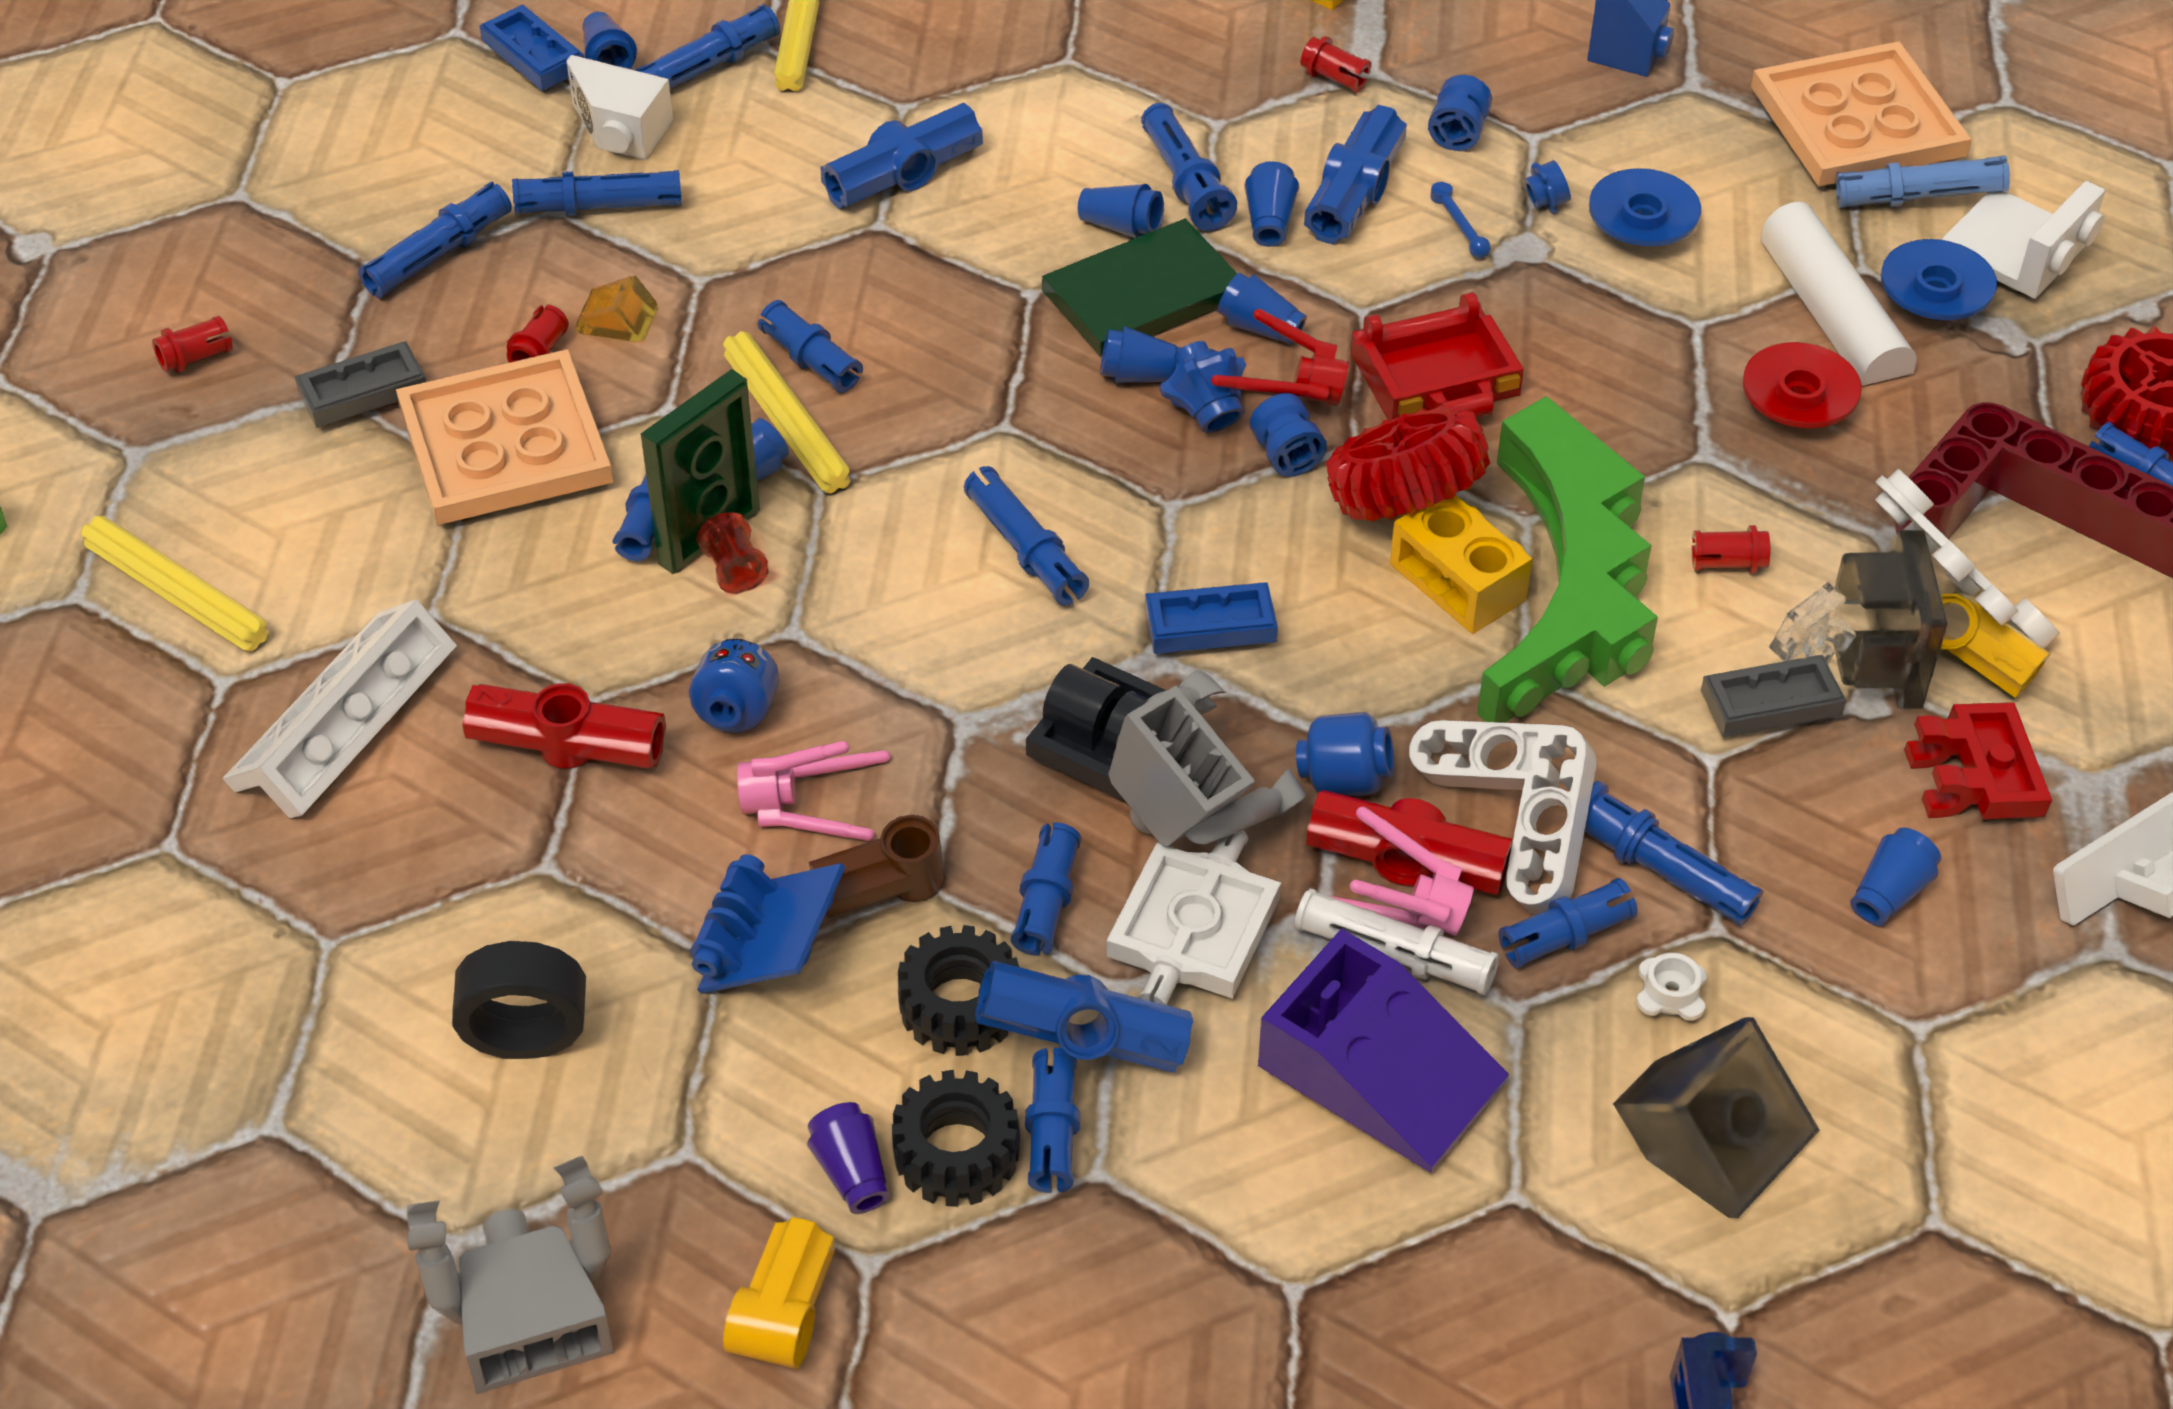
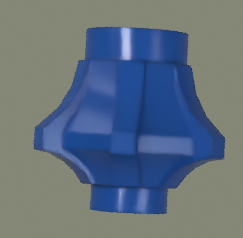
(1192, 386)

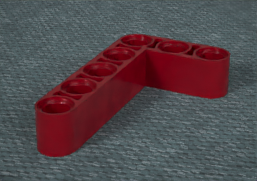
(2050, 475)

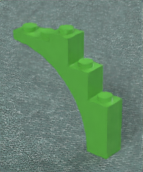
(1588, 506)

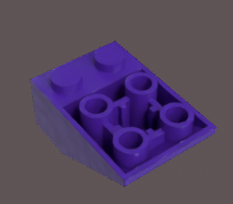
(1378, 1051)

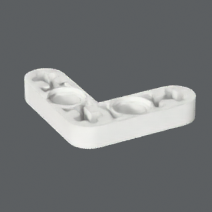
(1538, 780)

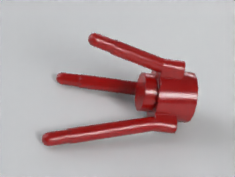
(1315, 378)

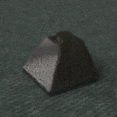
(1719, 1116)

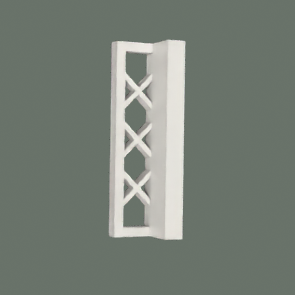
(343, 708)

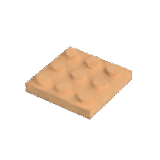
(1859, 112)
(503, 436)

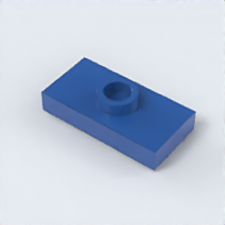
(529, 46)
(1211, 617)

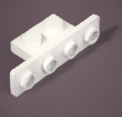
(2125, 864)

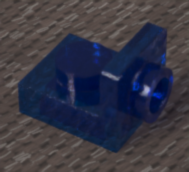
(1709, 1368)

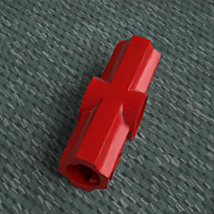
(564, 725)
(1339, 830)

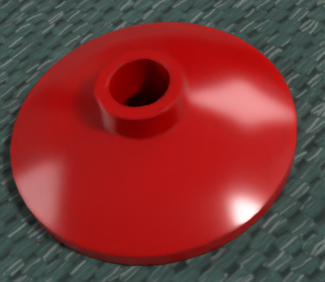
(1802, 385)

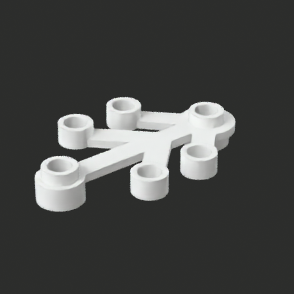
(1905, 502)

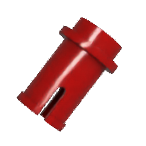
(1334, 63)
(538, 335)
(191, 344)
(1731, 549)

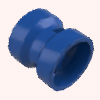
(1460, 112)
(1288, 435)

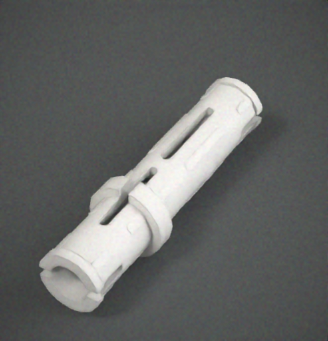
(1411, 946)

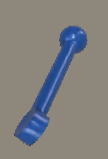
(1442, 193)

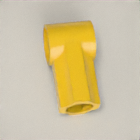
(1993, 649)
(777, 1311)

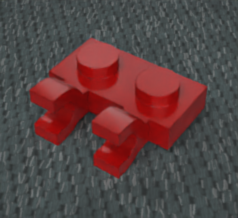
(1996, 759)

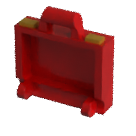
(1437, 361)

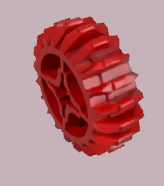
(2133, 387)
(1408, 463)

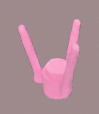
(770, 784)
(1434, 900)

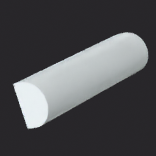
(1836, 294)

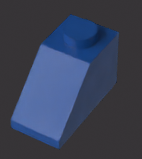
(1630, 34)

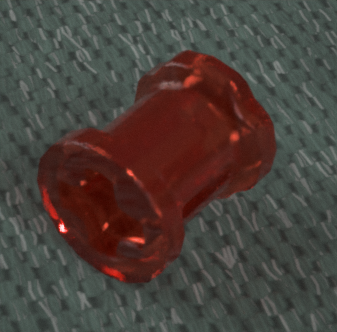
(733, 553)

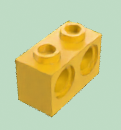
(1461, 562)

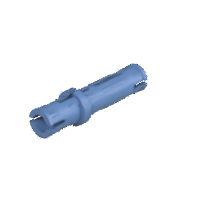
(1912, 182)

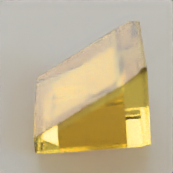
(618, 311)

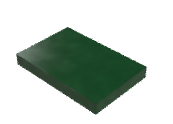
(1141, 284)
(700, 467)

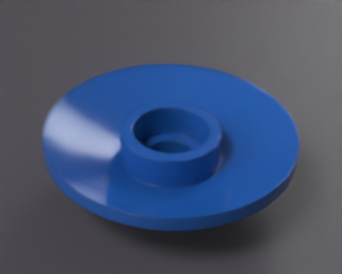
(1644, 207)
(1938, 279)

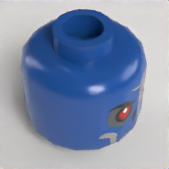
(737, 682)

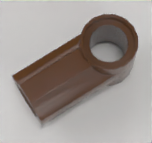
(898, 864)

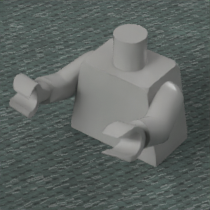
(1184, 775)
(525, 1293)

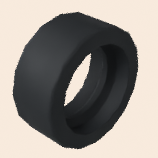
(519, 970)

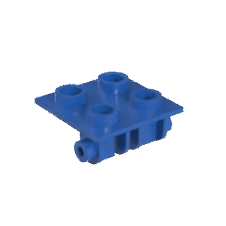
(761, 924)

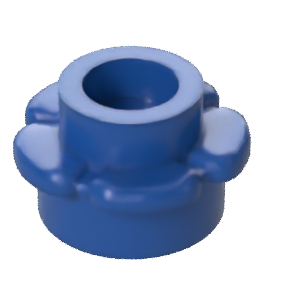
(1547, 186)

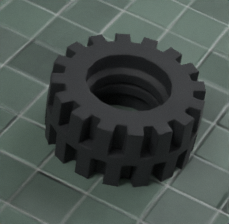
(939, 961)
(958, 1172)

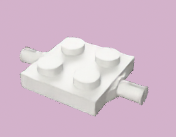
(1194, 919)

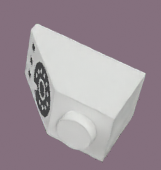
(620, 106)

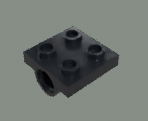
(1084, 720)

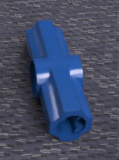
(901, 155)
(1355, 174)
(1043, 1005)

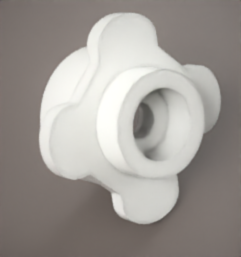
(1673, 972)

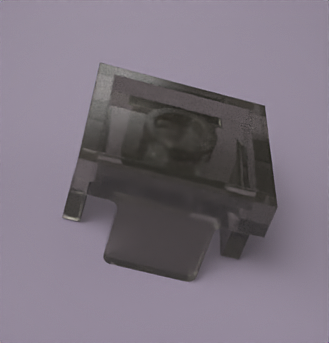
(1908, 619)

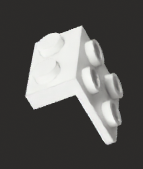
(2027, 242)

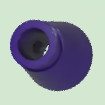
(849, 1154)

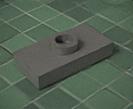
(358, 383)
(1773, 695)

